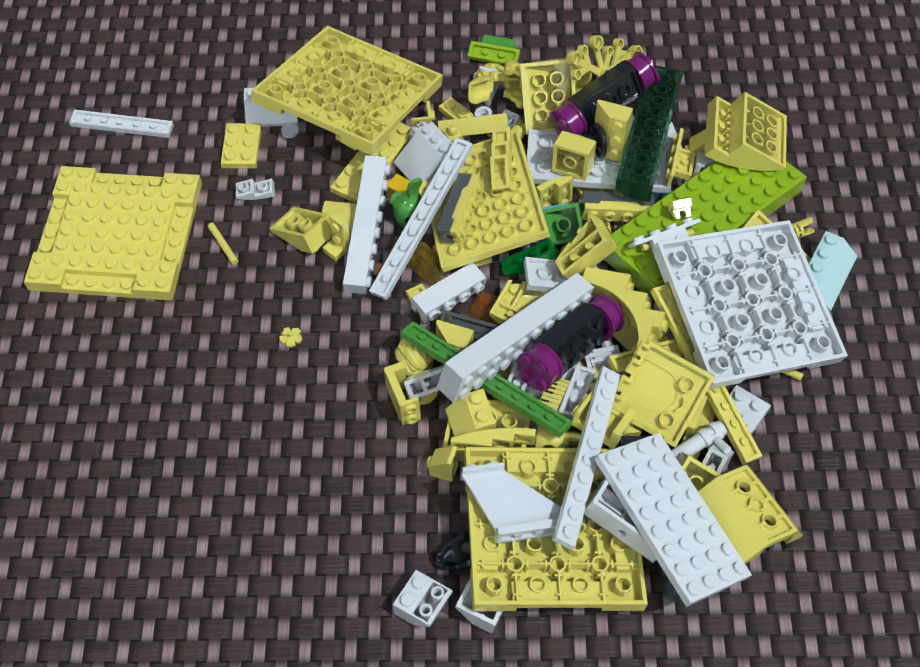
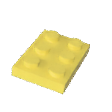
(241, 145)

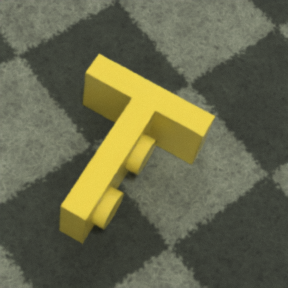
(340, 237)

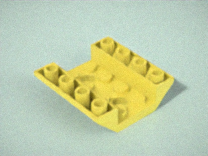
(744, 513)

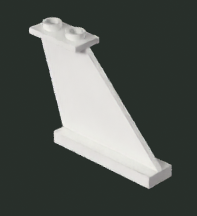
(509, 504)

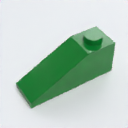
(515, 263)

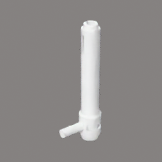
(704, 438)

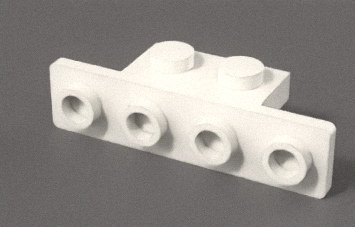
(672, 232)

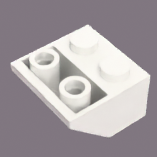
(421, 600)

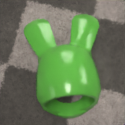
(406, 203)

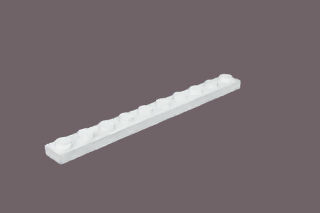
(421, 219)
(584, 463)

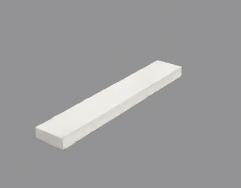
(121, 123)

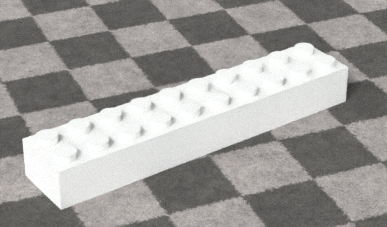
(510, 339)

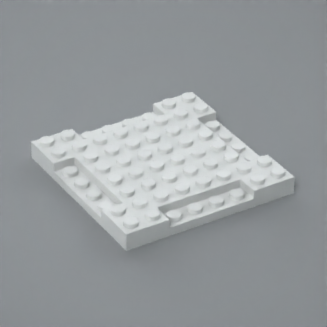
(749, 302)

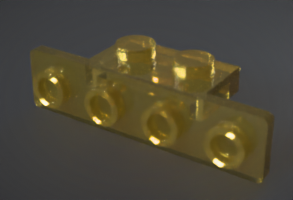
(425, 263)

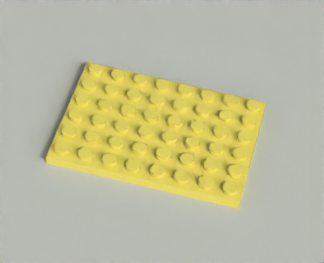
(502, 217)

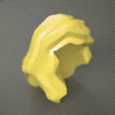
(412, 358)

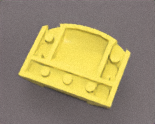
(513, 300)

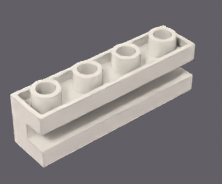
(448, 292)

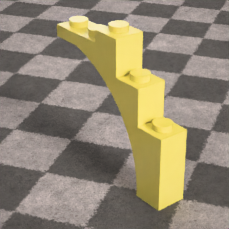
(635, 304)

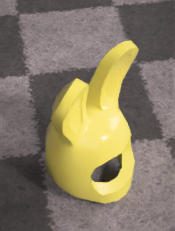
(546, 439)

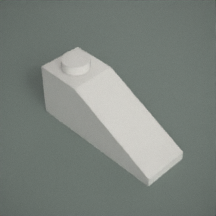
(423, 382)

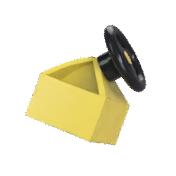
(575, 153)

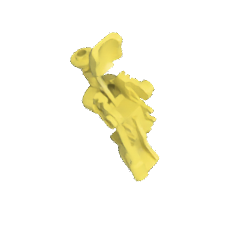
(484, 82)

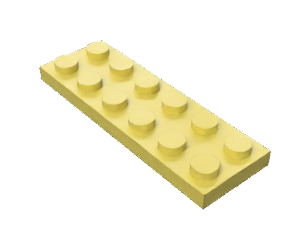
(348, 182)

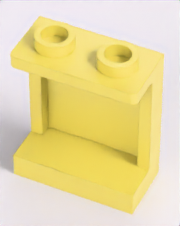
(406, 409)
(616, 426)

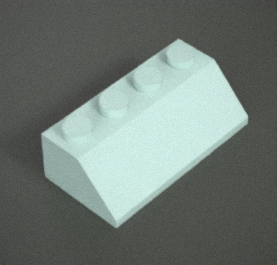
(832, 266)

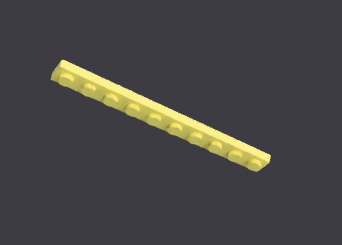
(718, 397)

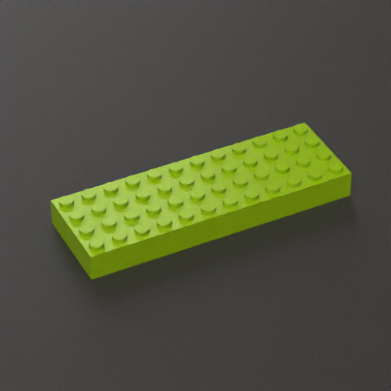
(722, 200)

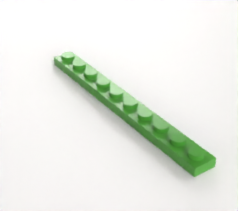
(497, 387)

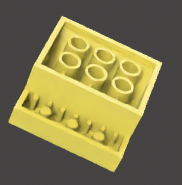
(746, 134)

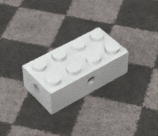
(610, 514)

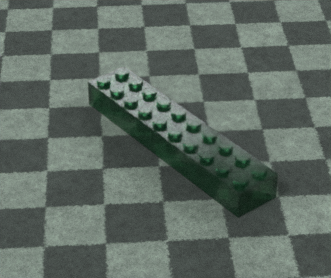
(648, 137)

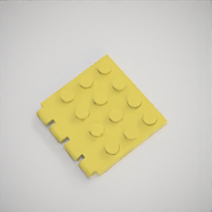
(661, 391)

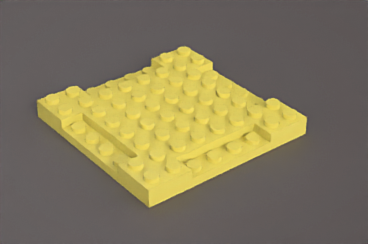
(347, 88)
(115, 234)
(537, 570)

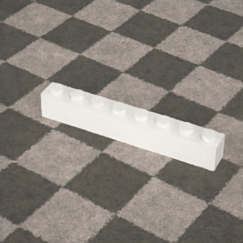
(365, 225)

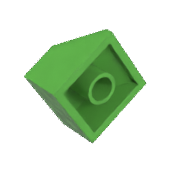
(563, 223)

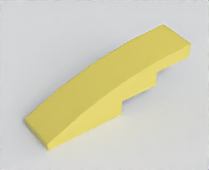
(501, 159)
(495, 438)

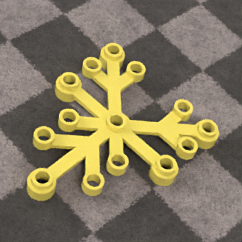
(596, 43)

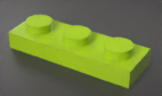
(492, 53)

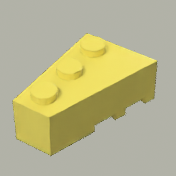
(587, 249)

